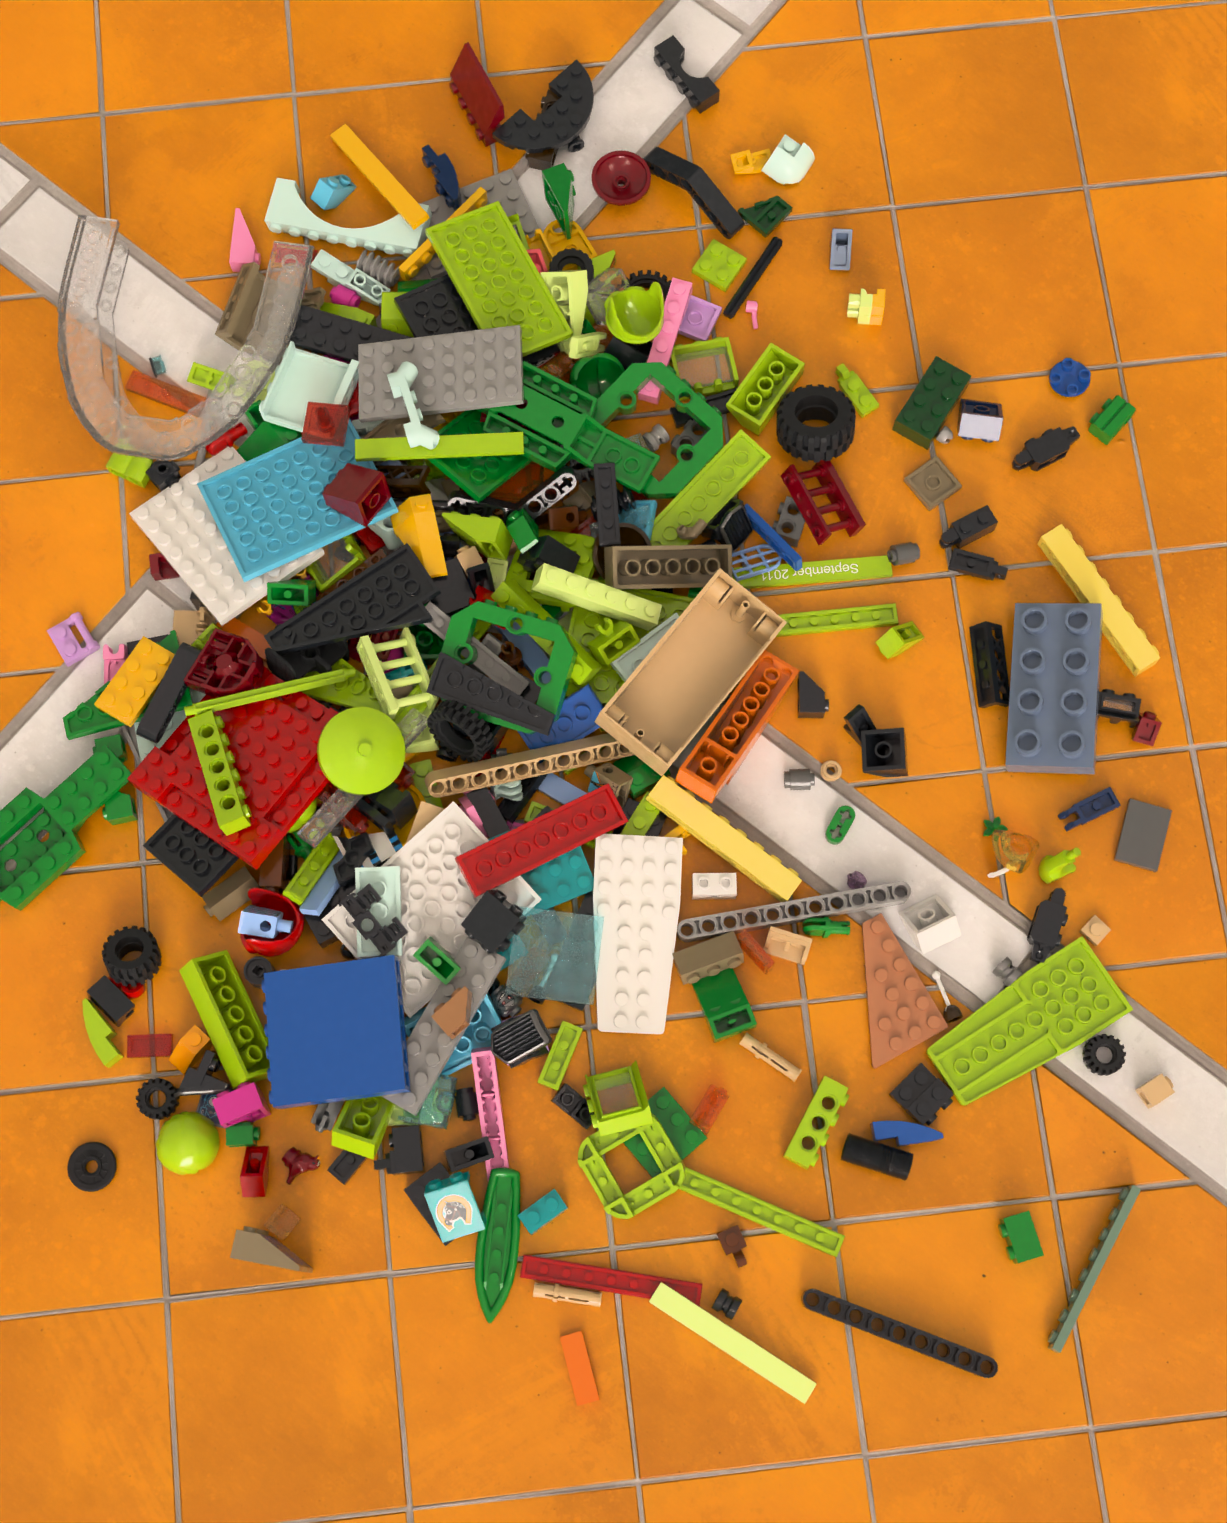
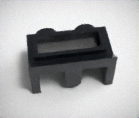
(1119, 707)

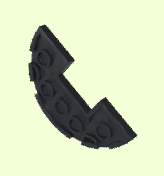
(559, 122)

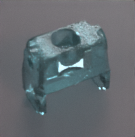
(437, 1106)

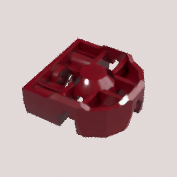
(225, 676)

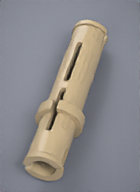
(769, 1056)
(571, 1295)

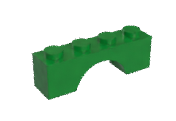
(120, 806)

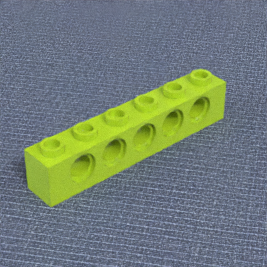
(202, 728)

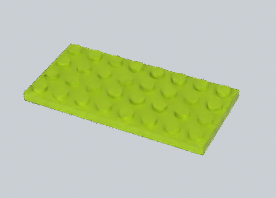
(498, 276)

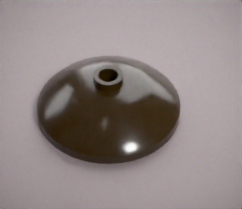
(629, 536)

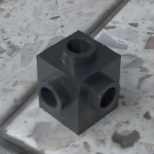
(163, 474)

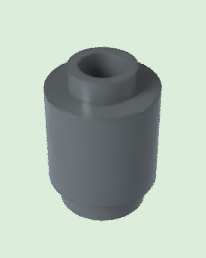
(903, 553)
(799, 779)

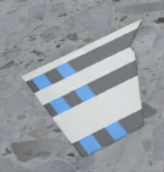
(383, 844)

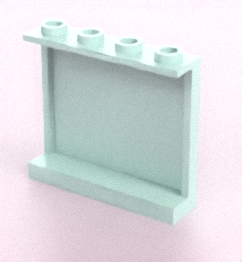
(306, 379)

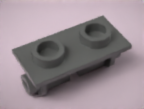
(326, 1115)

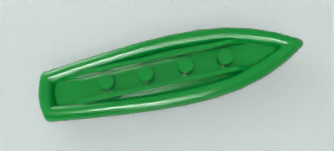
(498, 1243)

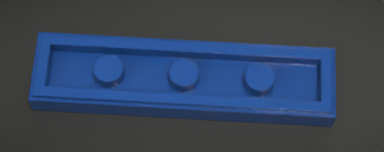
(774, 539)

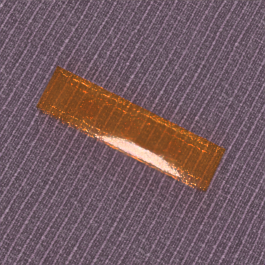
(162, 392)

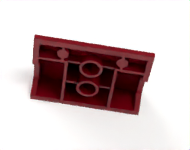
(476, 95)

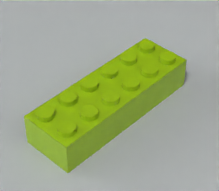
(228, 1016)

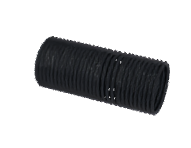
(874, 1156)

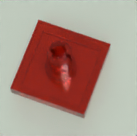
(325, 424)

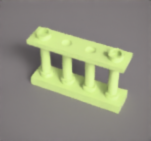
(382, 686)

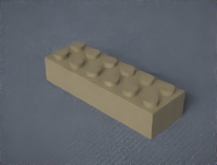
(665, 565)

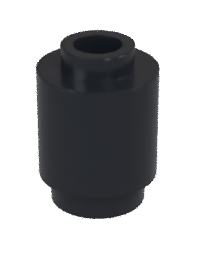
(466, 1104)

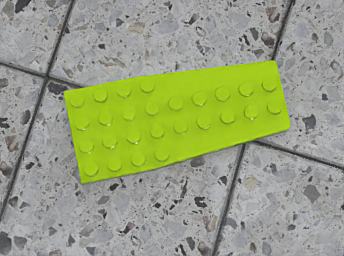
(1029, 1023)

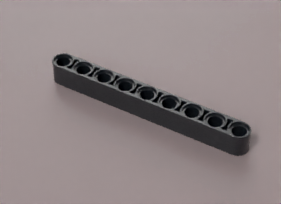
(908, 1339)

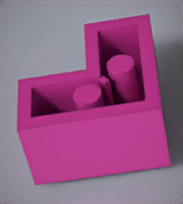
(240, 1105)

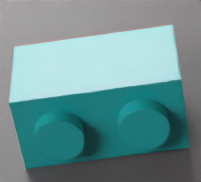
(542, 1212)

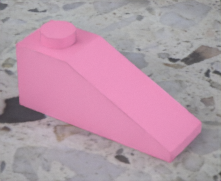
(242, 245)

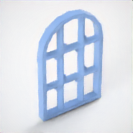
(748, 567)

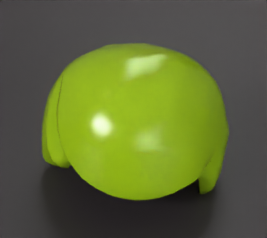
(187, 1143)

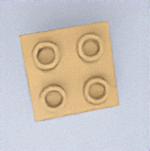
(191, 624)

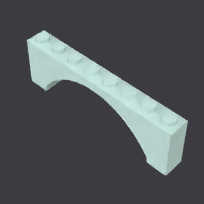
(290, 215)

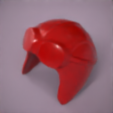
(282, 942)

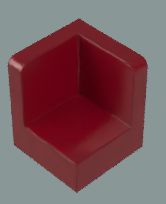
(161, 568)

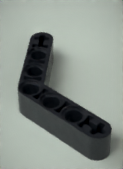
(699, 186)
(538, 494)

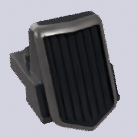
(730, 525)
(520, 1039)
(201, 1081)

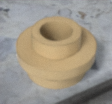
(833, 765)

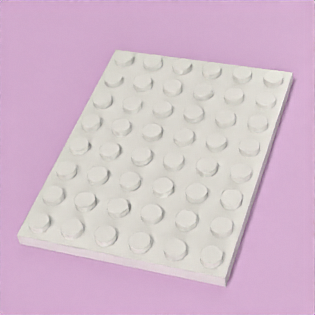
(192, 544)
(432, 899)

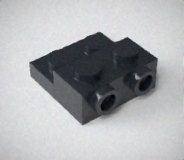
(922, 1095)

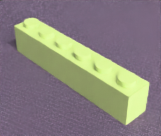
(596, 597)

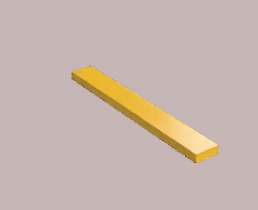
(380, 177)

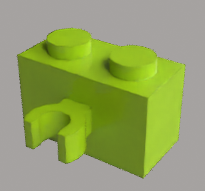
(613, 641)

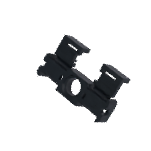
(356, 907)

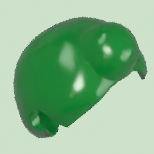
(595, 373)

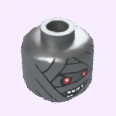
(506, 1004)

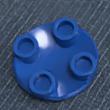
(1069, 378)

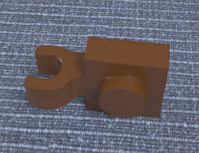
(733, 1242)

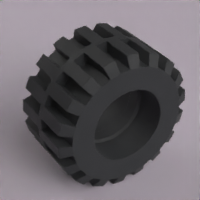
(127, 941)

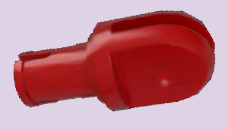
(226, 439)

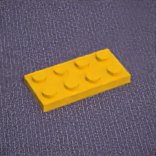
(135, 682)

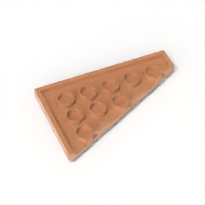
(898, 1003)

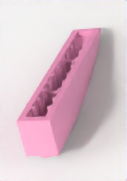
(490, 1106)

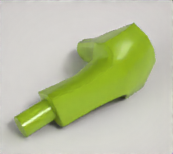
(1055, 867)

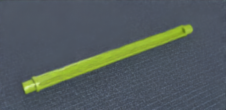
(270, 691)

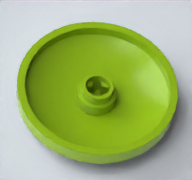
(361, 750)

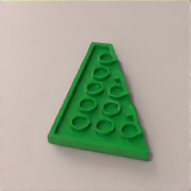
(90, 720)

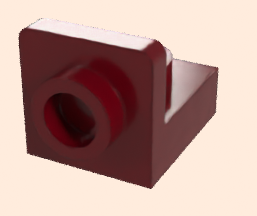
(1147, 728)

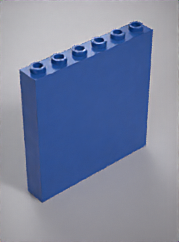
(335, 1032)

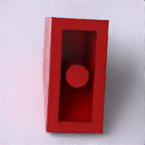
(255, 1171)

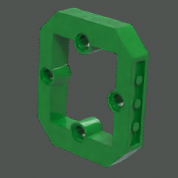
(708, 417)
(561, 660)

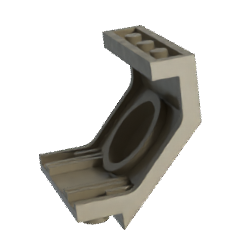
(243, 305)

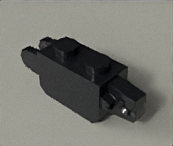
(1046, 449)
(1046, 925)

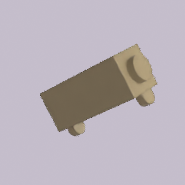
(229, 894)

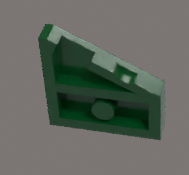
(766, 214)

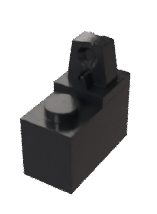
(407, 1152)

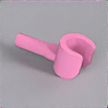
(751, 307)

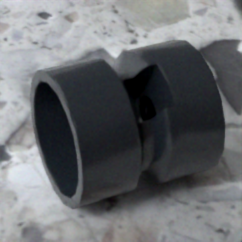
(255, 969)

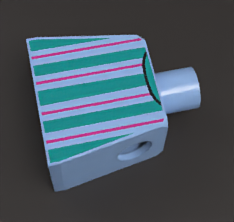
(254, 922)

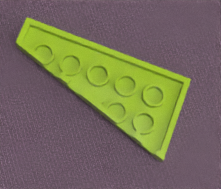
(349, 693)

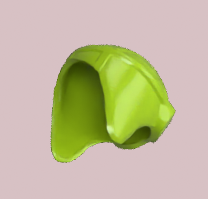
(635, 313)

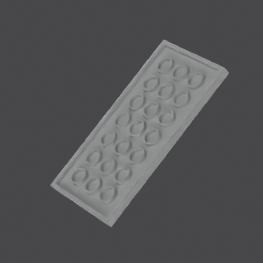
(453, 372)

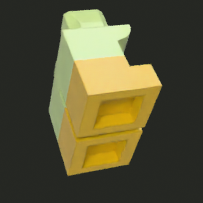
(867, 307)

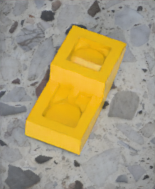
(749, 163)

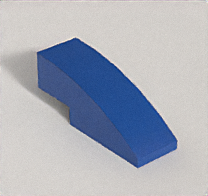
(903, 1132)

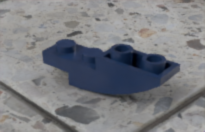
(444, 175)

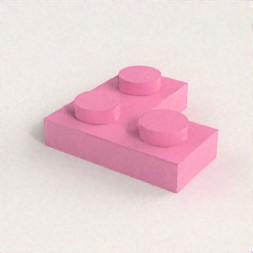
(468, 808)

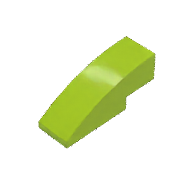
(100, 1034)

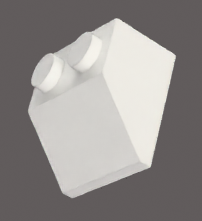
(930, 923)

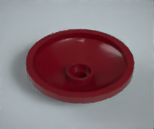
(617, 169)

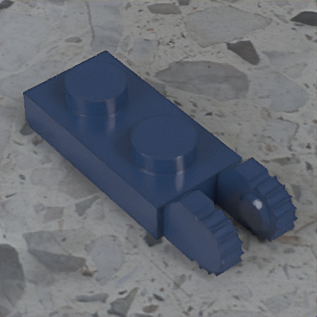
(1091, 808)

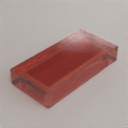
(149, 1045)

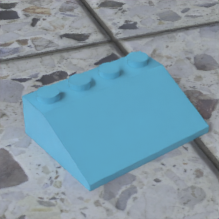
(475, 1036)

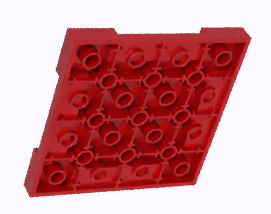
(275, 759)

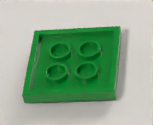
(677, 1126)

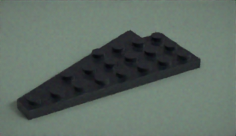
(373, 602)

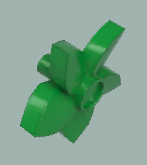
(993, 826)

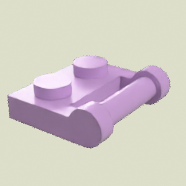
(67, 643)

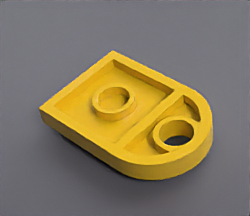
(559, 242)

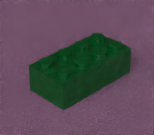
(931, 402)

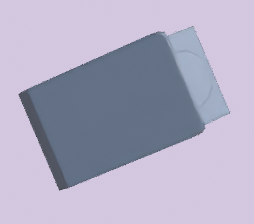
(840, 249)

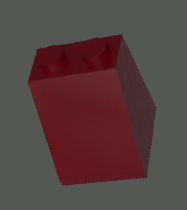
(357, 493)

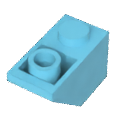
(332, 191)

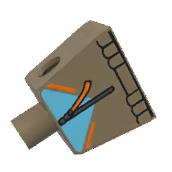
(608, 773)

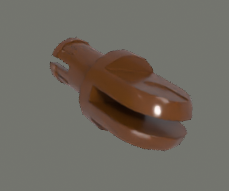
(512, 655)

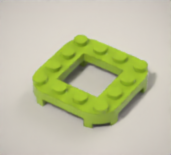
(577, 543)
(604, 1183)

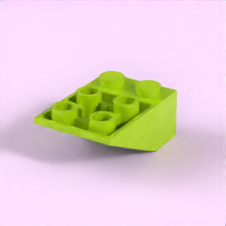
(484, 533)

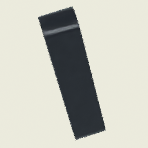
(167, 694)

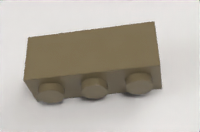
(708, 958)

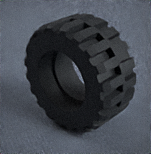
(815, 404)

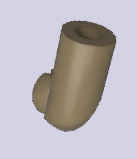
(690, 533)

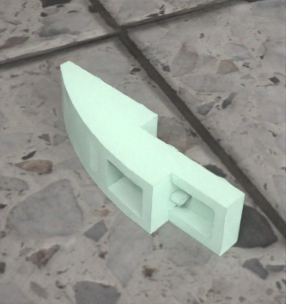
(356, 280)

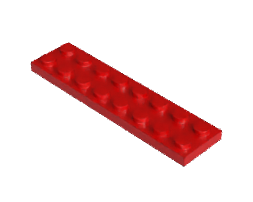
(541, 840)

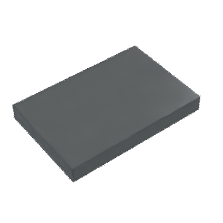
(1142, 835)

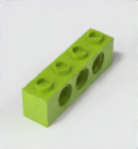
(827, 1089)

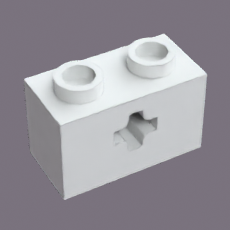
(714, 886)

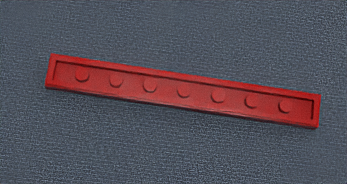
(603, 1278)

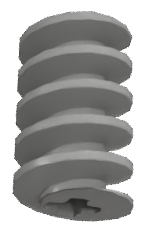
(377, 270)

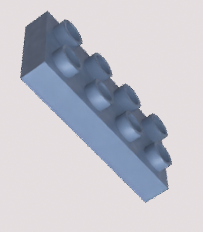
(1054, 688)

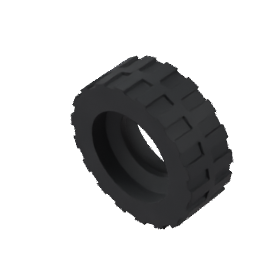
(573, 256)

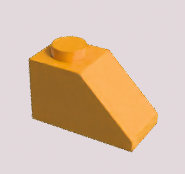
(190, 1049)

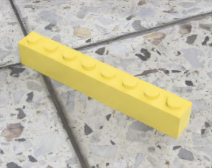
(1089, 587)
(724, 839)

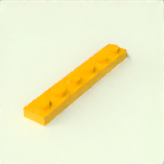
(425, 252)

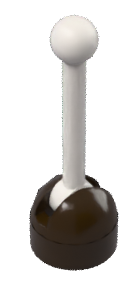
(951, 1012)

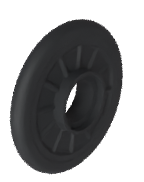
(102, 1176)

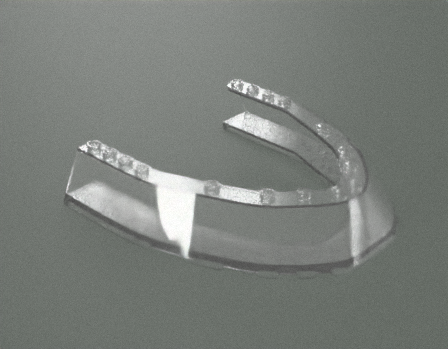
(90, 351)

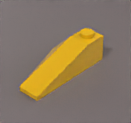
(418, 527)

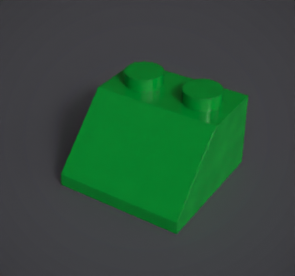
(643, 776)

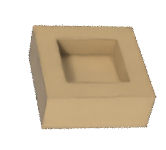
(1095, 930)

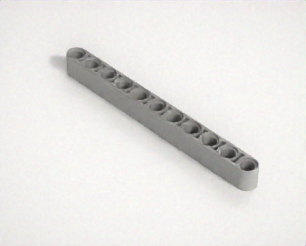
(802, 905)

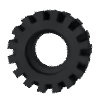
(1117, 1054)
(144, 1099)

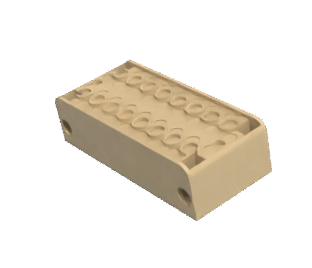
(690, 672)

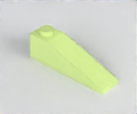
(570, 293)

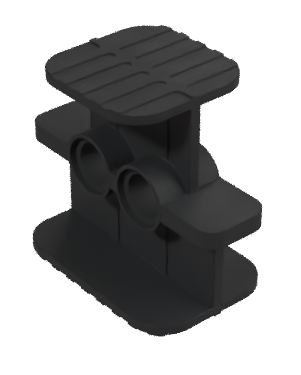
(299, 663)

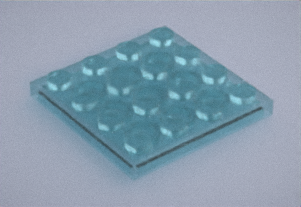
(555, 956)

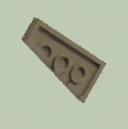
(394, 427)

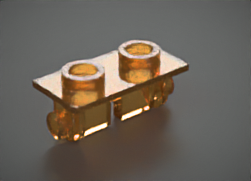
(709, 1108)

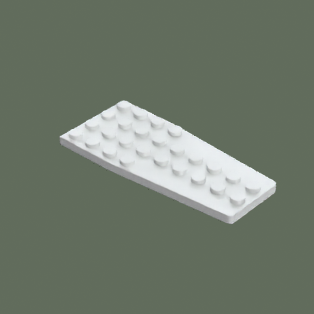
(640, 902)

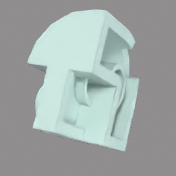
(789, 161)

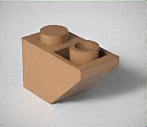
(455, 1013)

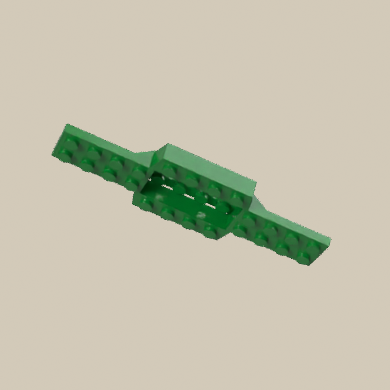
(580, 435)
(62, 817)

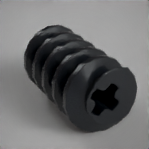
(625, 501)

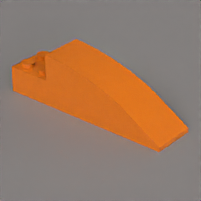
(736, 727)

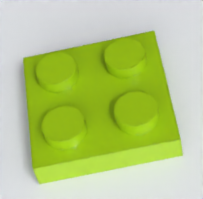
(719, 265)

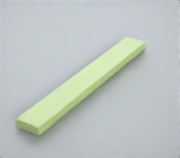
(732, 1342)

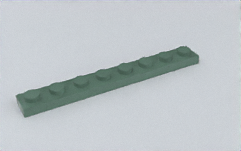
(1089, 1276)

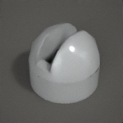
(944, 435)

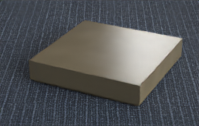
(932, 483)

